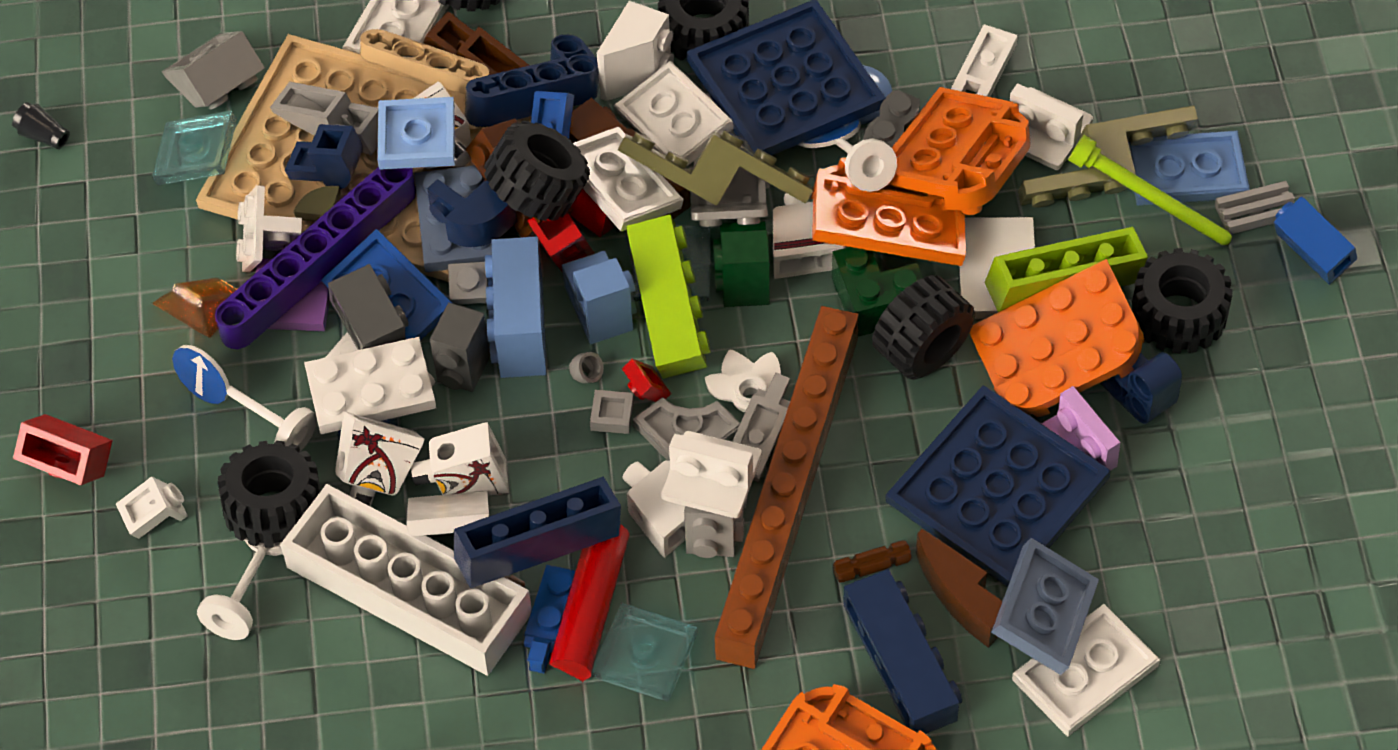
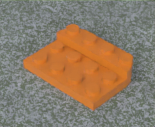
(961, 148)
(886, 219)
(1060, 340)
(838, 721)

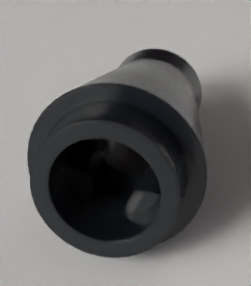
(40, 126)

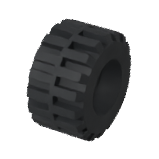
(692, 31)
(537, 171)
(1184, 276)
(923, 327)
(262, 471)

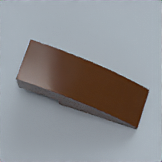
(477, 45)
(959, 586)

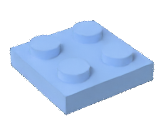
(416, 133)

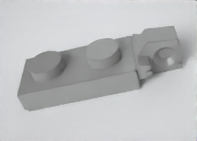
(764, 420)

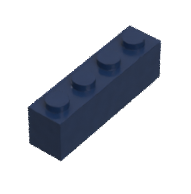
(536, 532)
(901, 652)

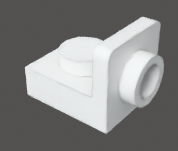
(150, 506)

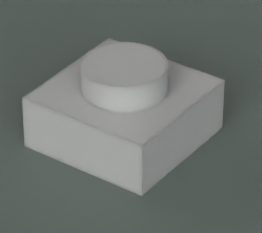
(467, 283)
(612, 411)

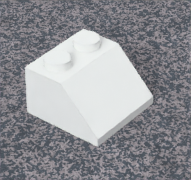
(633, 50)

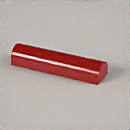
(588, 606)

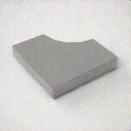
(664, 419)

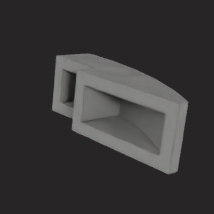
(312, 105)

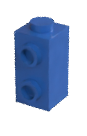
(1314, 239)

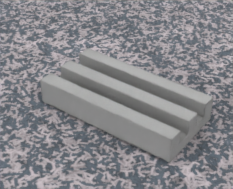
(1252, 203)

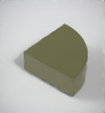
(317, 203)

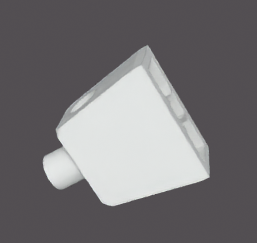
(658, 519)

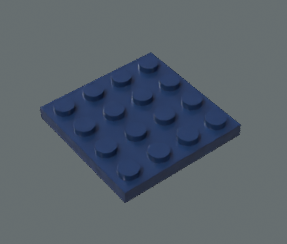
(786, 79)
(996, 484)

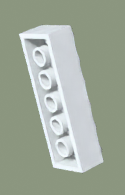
(404, 579)

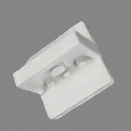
(1052, 125)
(262, 231)
(710, 473)

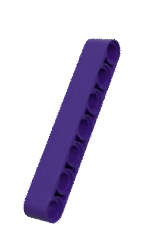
(361, 212)

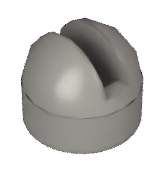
(589, 363)

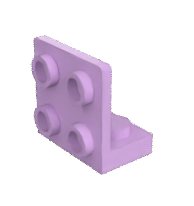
(1084, 429)

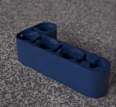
(511, 93)
(1148, 388)

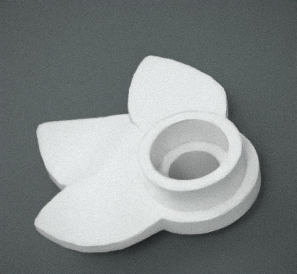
(742, 378)

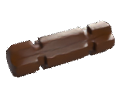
(872, 561)

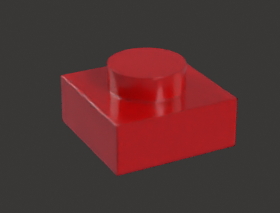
(645, 381)

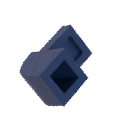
(328, 158)
(473, 219)

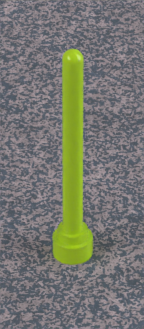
(1089, 155)

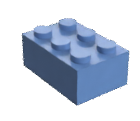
(516, 307)

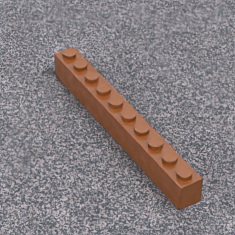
(786, 489)

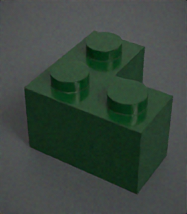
(742, 264)
(865, 288)

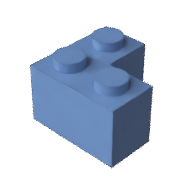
(600, 295)

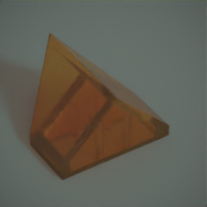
(196, 303)

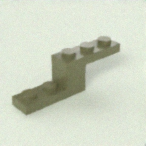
(1113, 141)
(716, 166)

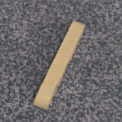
(388, 48)

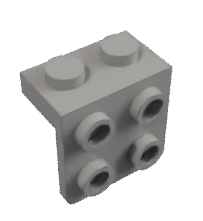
(742, 200)
(712, 533)

